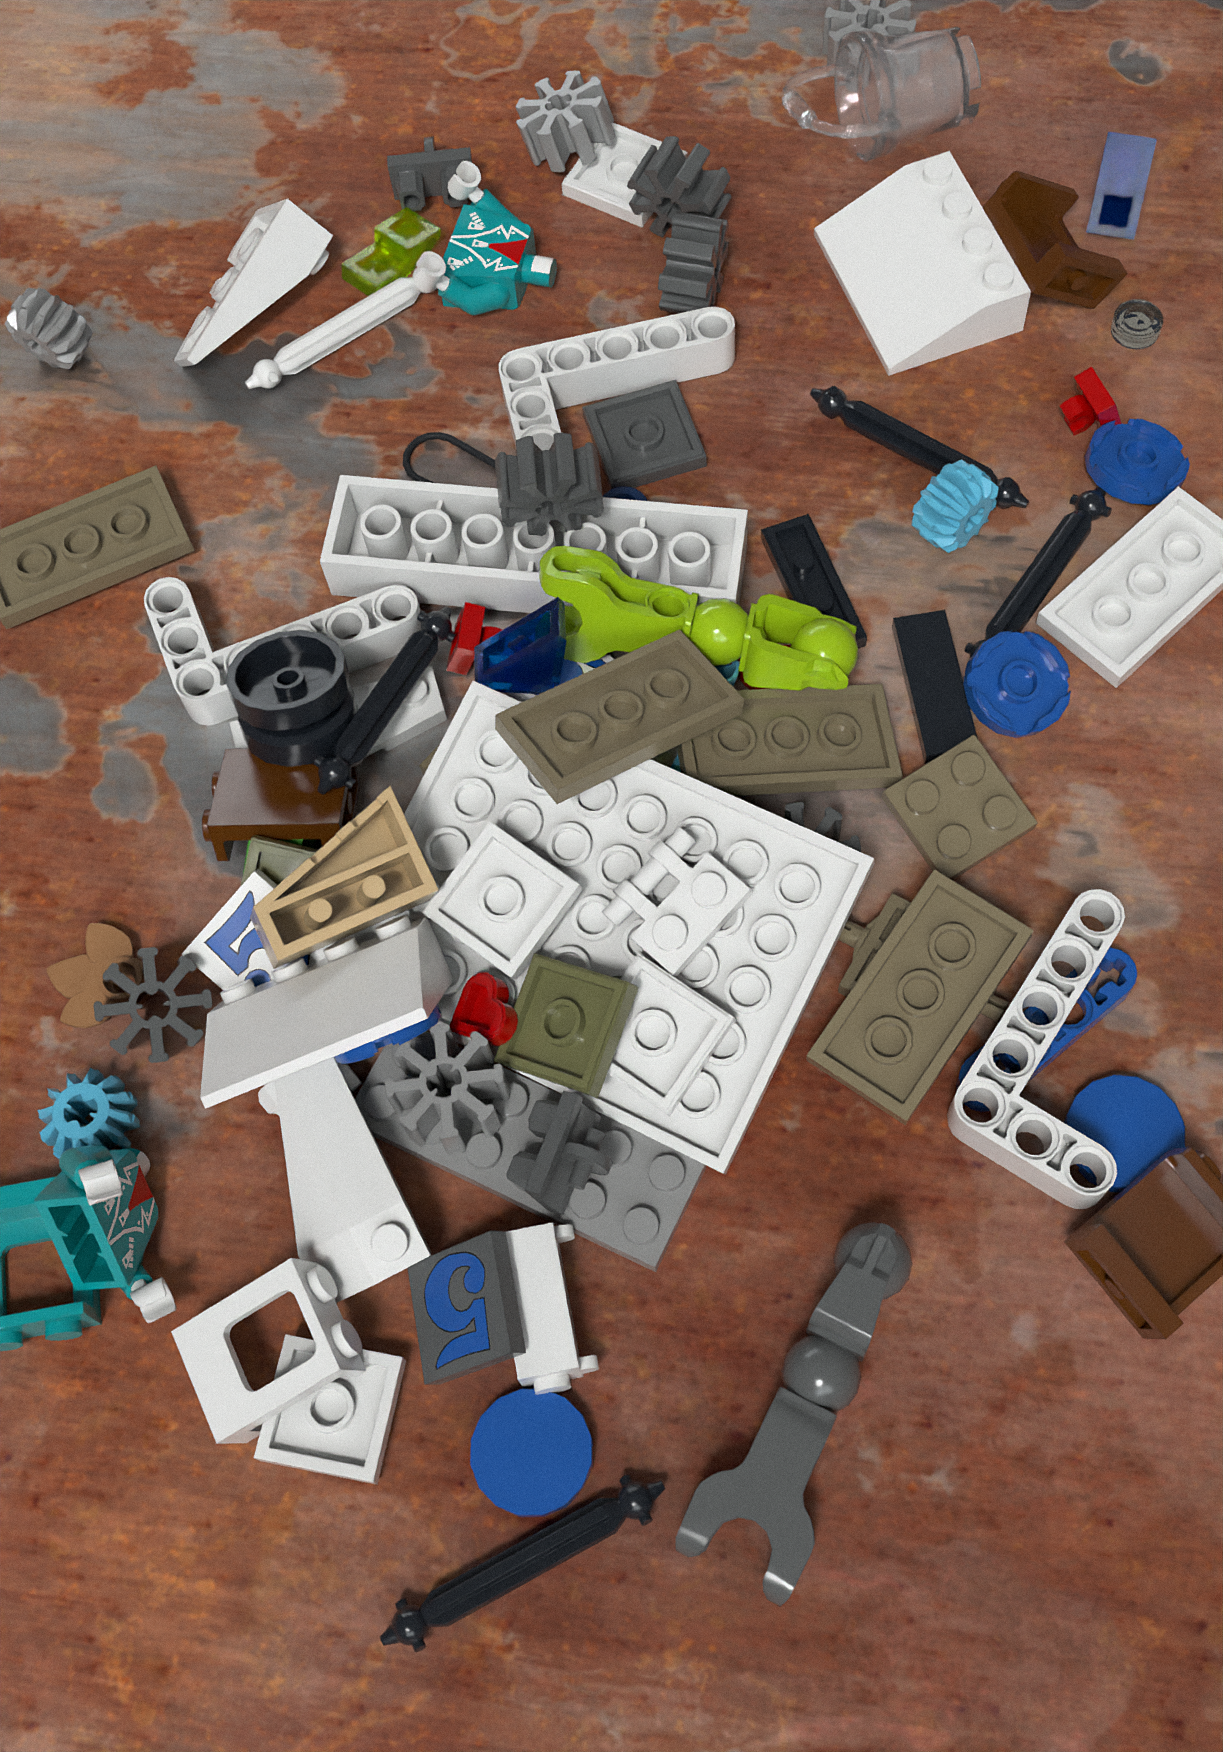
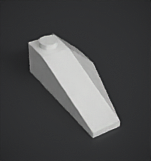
(268, 261)
(340, 1185)

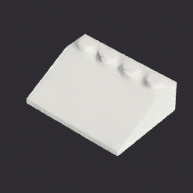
(924, 266)
(322, 1008)

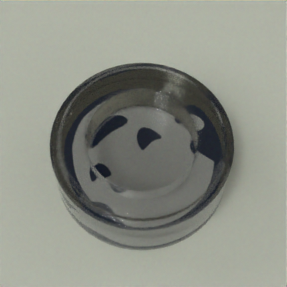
(1136, 324)

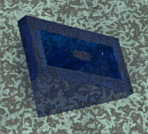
(525, 654)

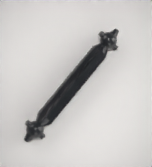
(907, 440)
(1047, 565)
(384, 701)
(522, 1563)

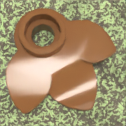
(82, 976)

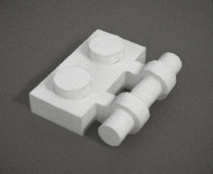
(689, 914)

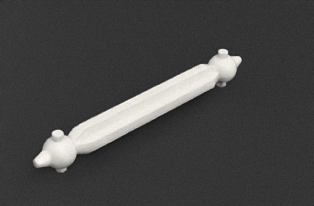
(336, 332)

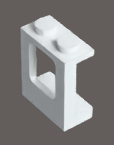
(215, 1371)

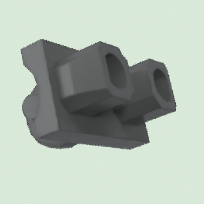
(425, 174)
(566, 1154)

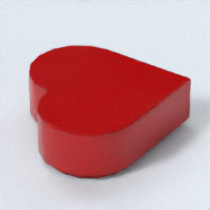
(485, 1009)

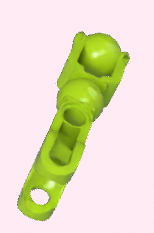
(628, 613)

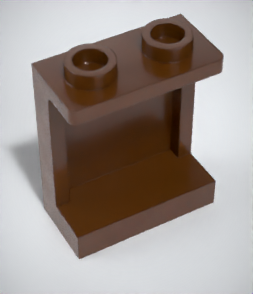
(1031, 226)
(273, 803)
(1158, 1241)

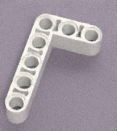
(610, 365)
(207, 669)
(1028, 1045)

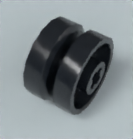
(291, 696)

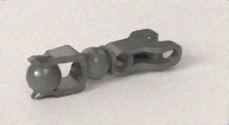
(818, 1380)

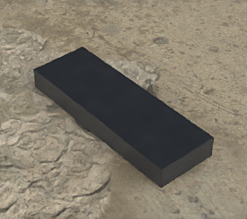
(808, 571)
(933, 682)

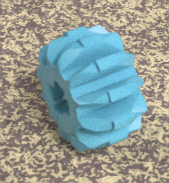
(954, 505)
(80, 1100)

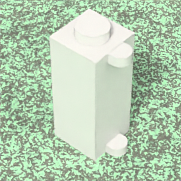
(545, 1310)

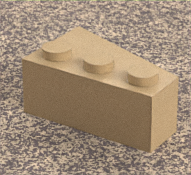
(346, 886)

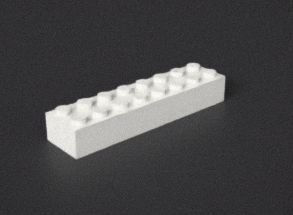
(457, 550)

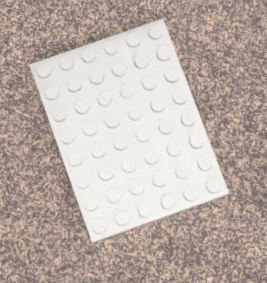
(753, 968)

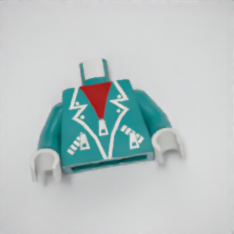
(487, 255)
(102, 1222)

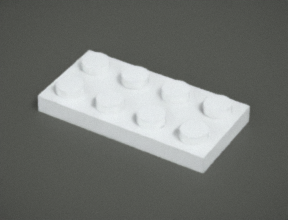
(1141, 588)

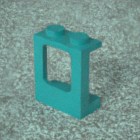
(24, 1226)

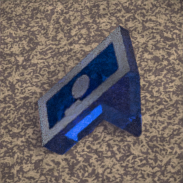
(1121, 185)

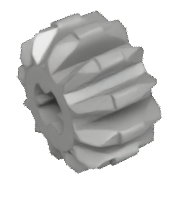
(48, 328)

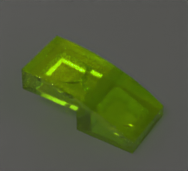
(393, 254)

